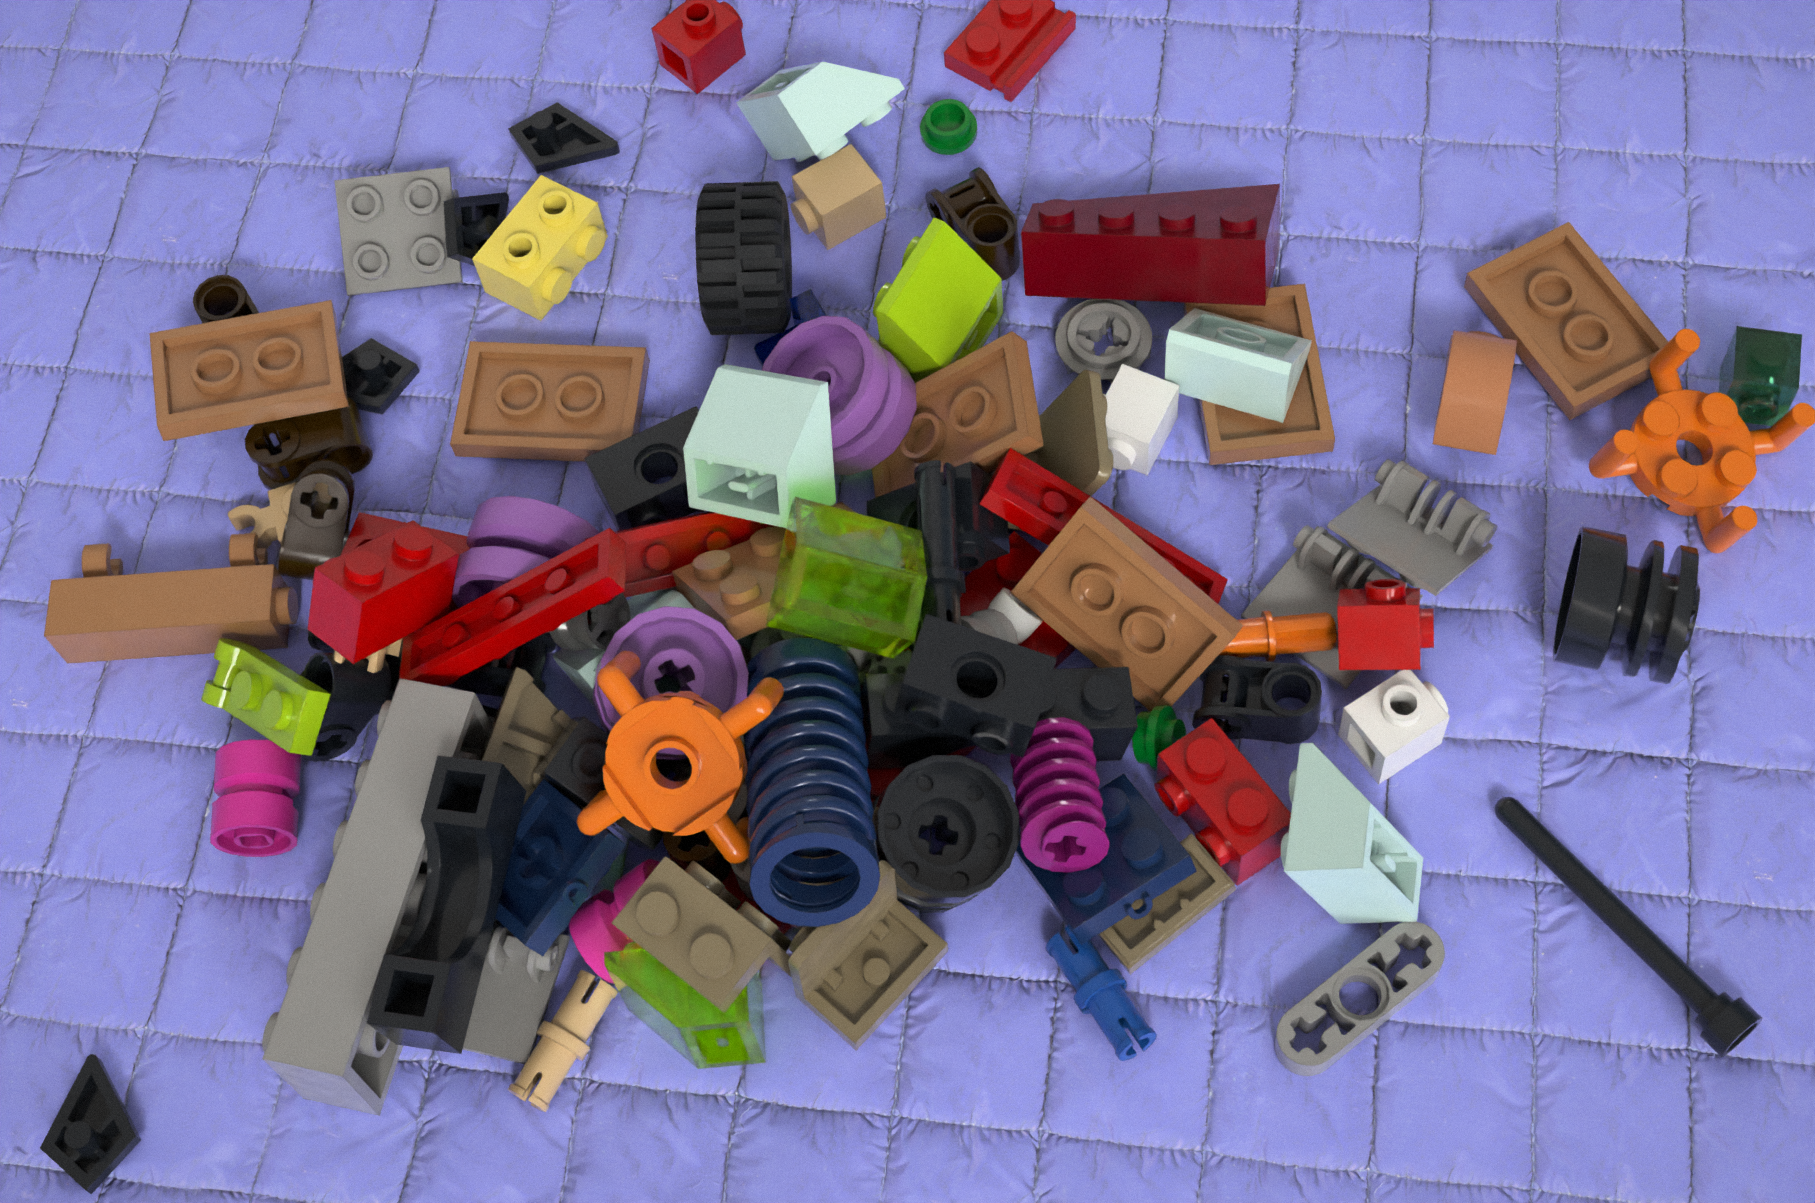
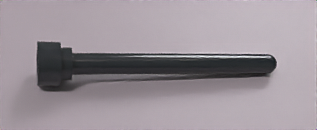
(1722, 1019)

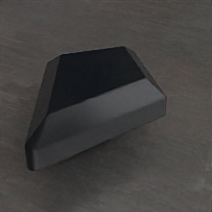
(560, 139)
(471, 222)
(376, 376)
(91, 1128)

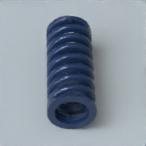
(810, 788)

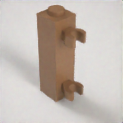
(171, 611)

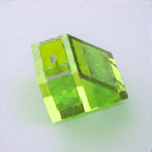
(849, 579)
(686, 1017)

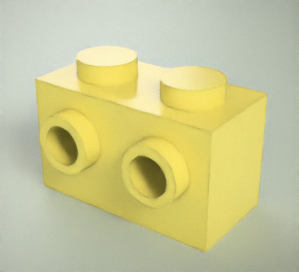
(541, 247)

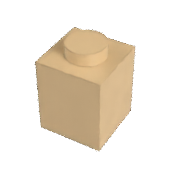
(837, 197)

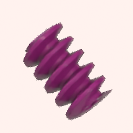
(1060, 798)

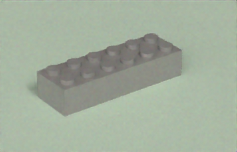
(368, 903)

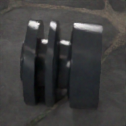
(1626, 605)
(970, 814)

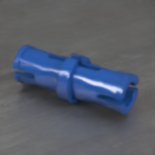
(1101, 994)

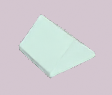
(1235, 363)

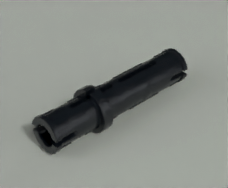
(940, 541)

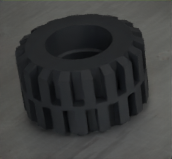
(743, 258)

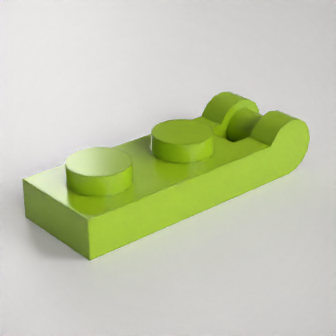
(267, 696)

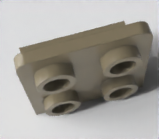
(1076, 436)
(697, 933)
(864, 965)

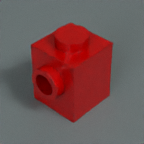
(699, 41)
(1383, 627)

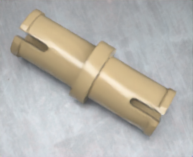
(562, 1040)

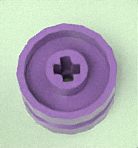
(867, 388)
(511, 539)
(681, 646)

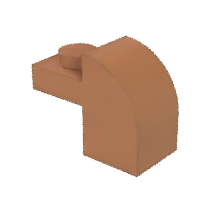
(1474, 391)

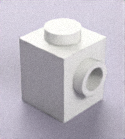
(1139, 418)
(1394, 724)

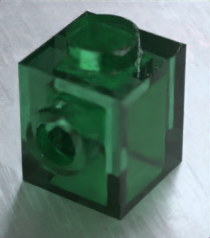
(1761, 373)

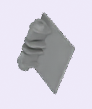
(395, 231)
(1410, 534)
(1312, 585)
(512, 996)

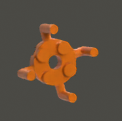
(1715, 428)
(699, 731)

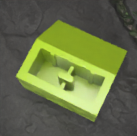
(938, 303)

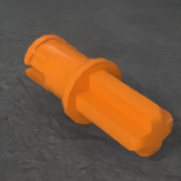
(1280, 635)

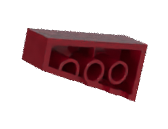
(1156, 246)

